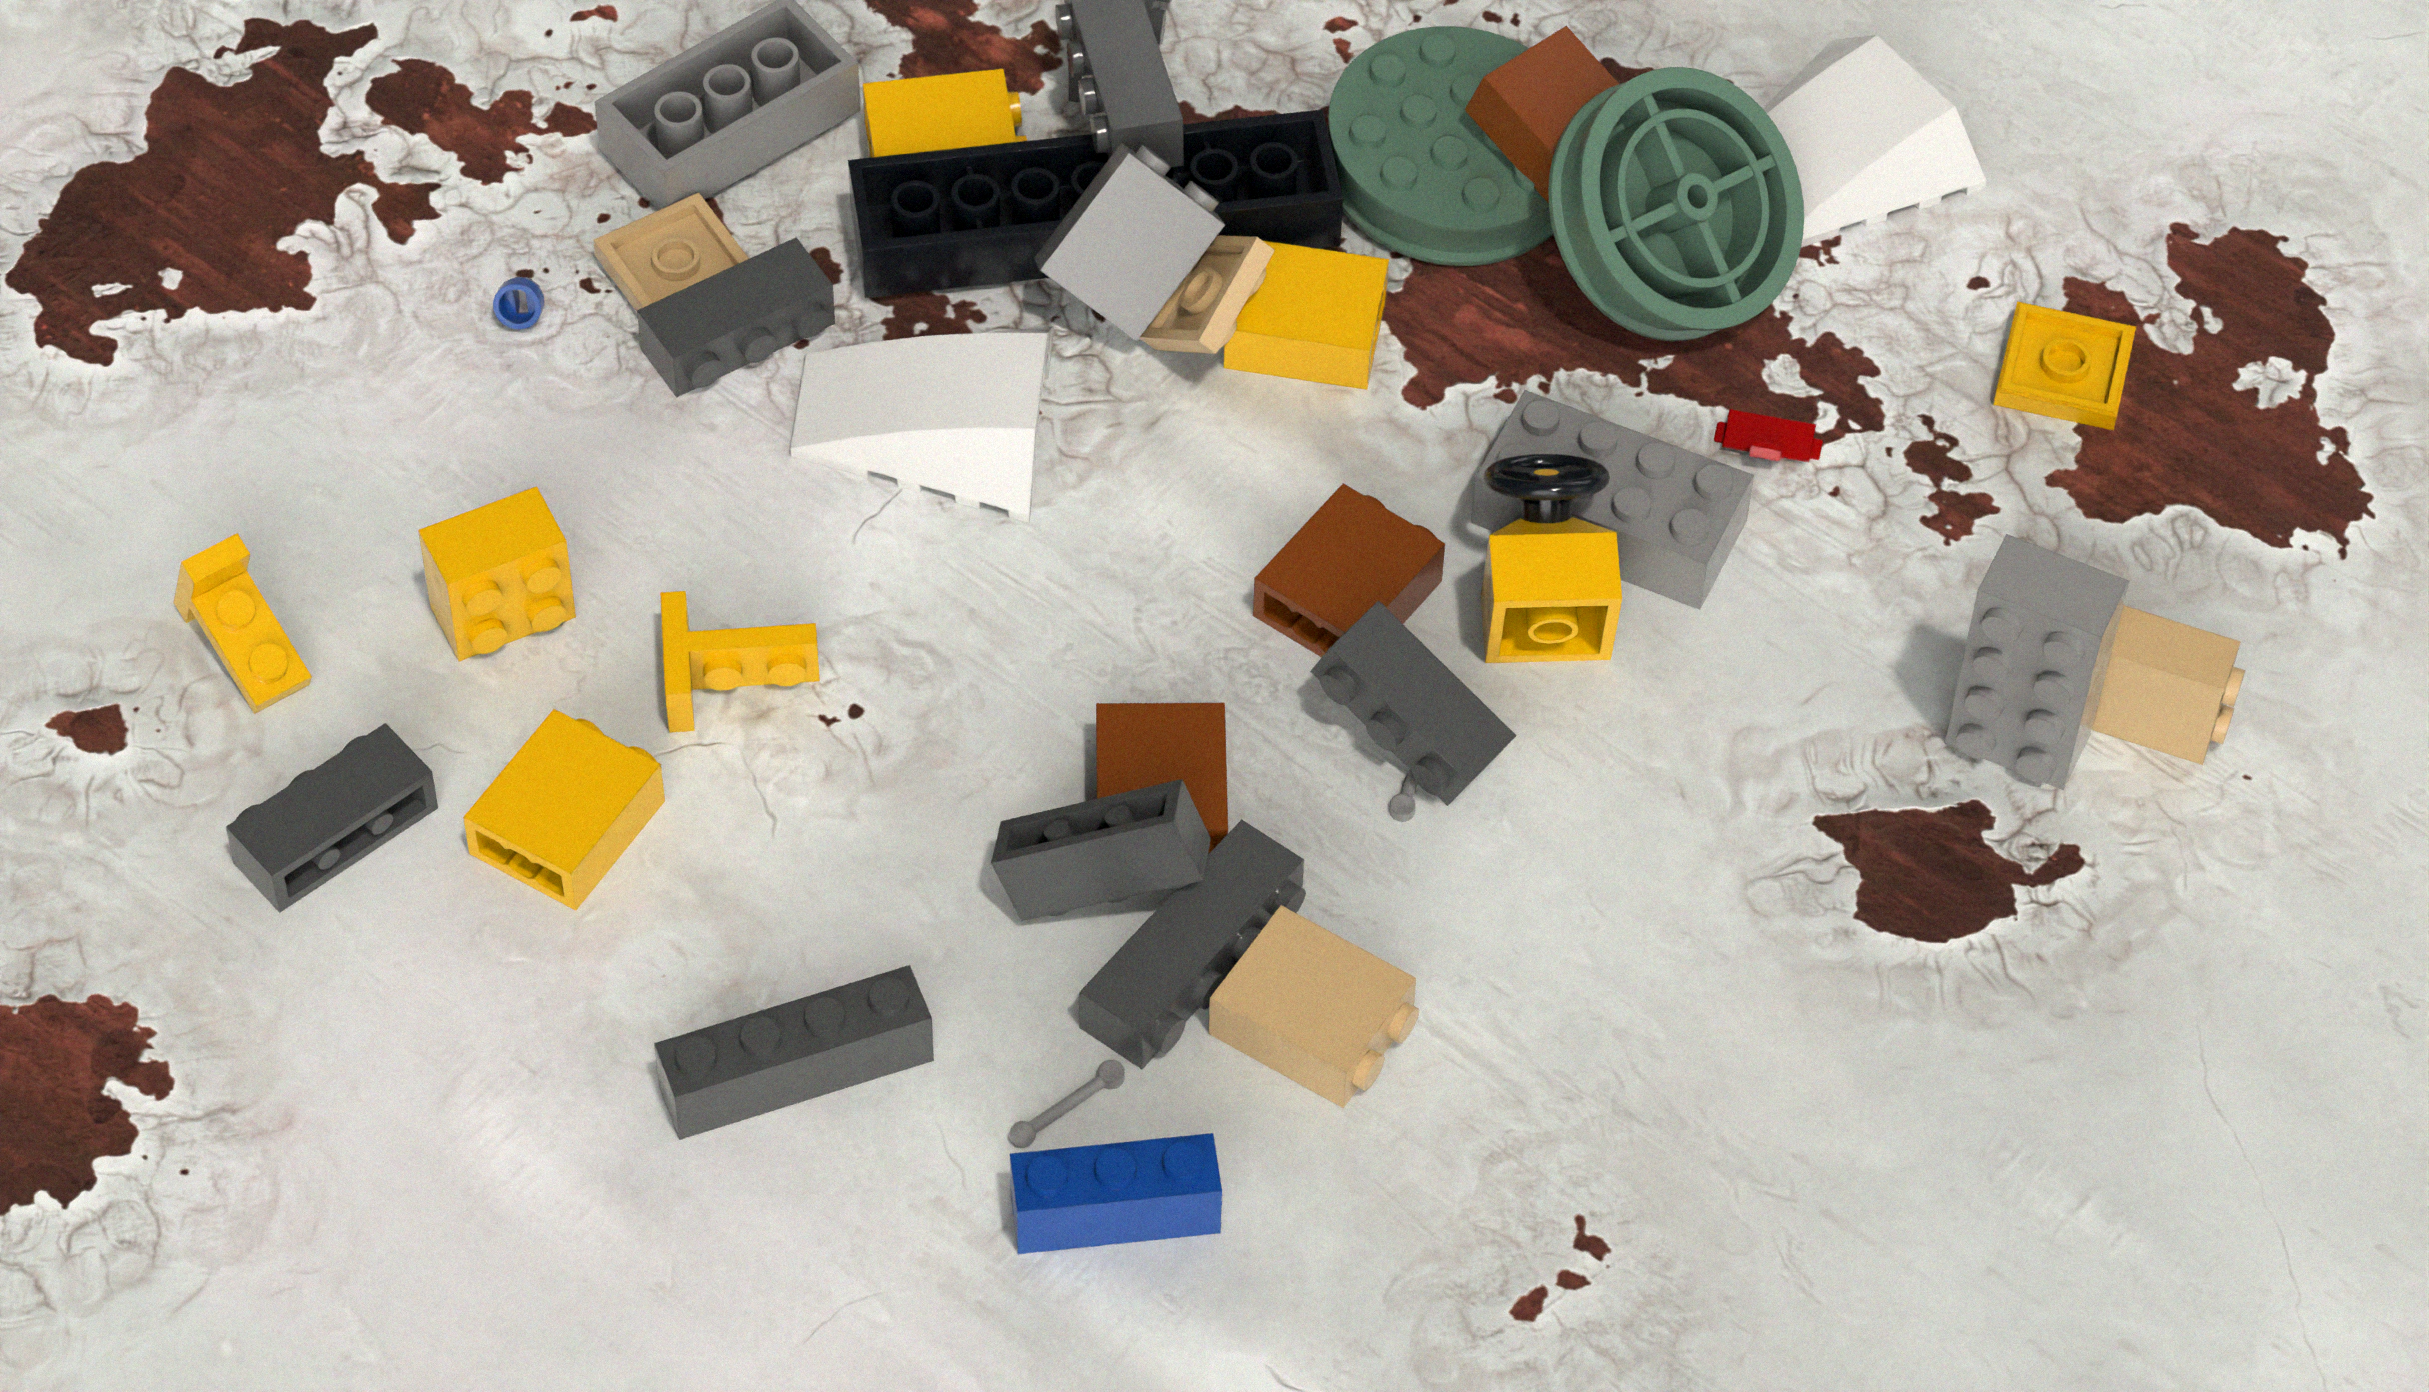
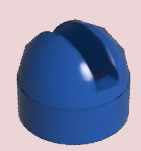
(507, 303)

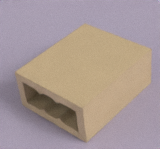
(2168, 686)
(1313, 1007)

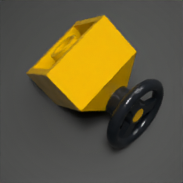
(1549, 576)

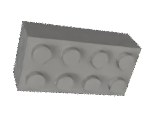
(728, 105)
(1667, 504)
(2035, 661)

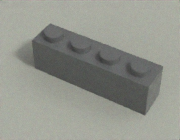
(1121, 77)
(1190, 946)
(794, 1052)

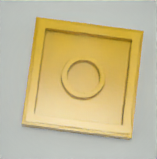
(2065, 365)

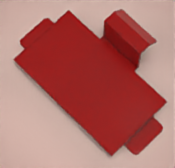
(1769, 436)

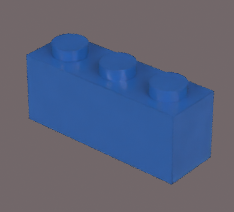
(1115, 1193)

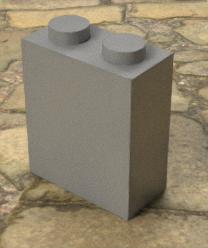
(1131, 239)

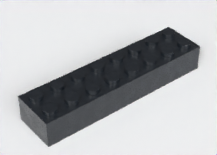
(992, 207)

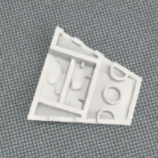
(1870, 137)
(931, 413)

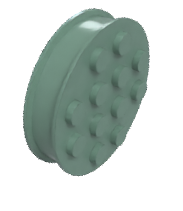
(1418, 164)
(1676, 204)

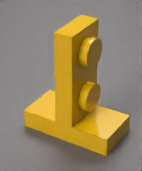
(239, 623)
(728, 658)

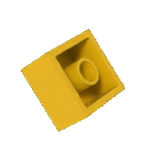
(497, 573)

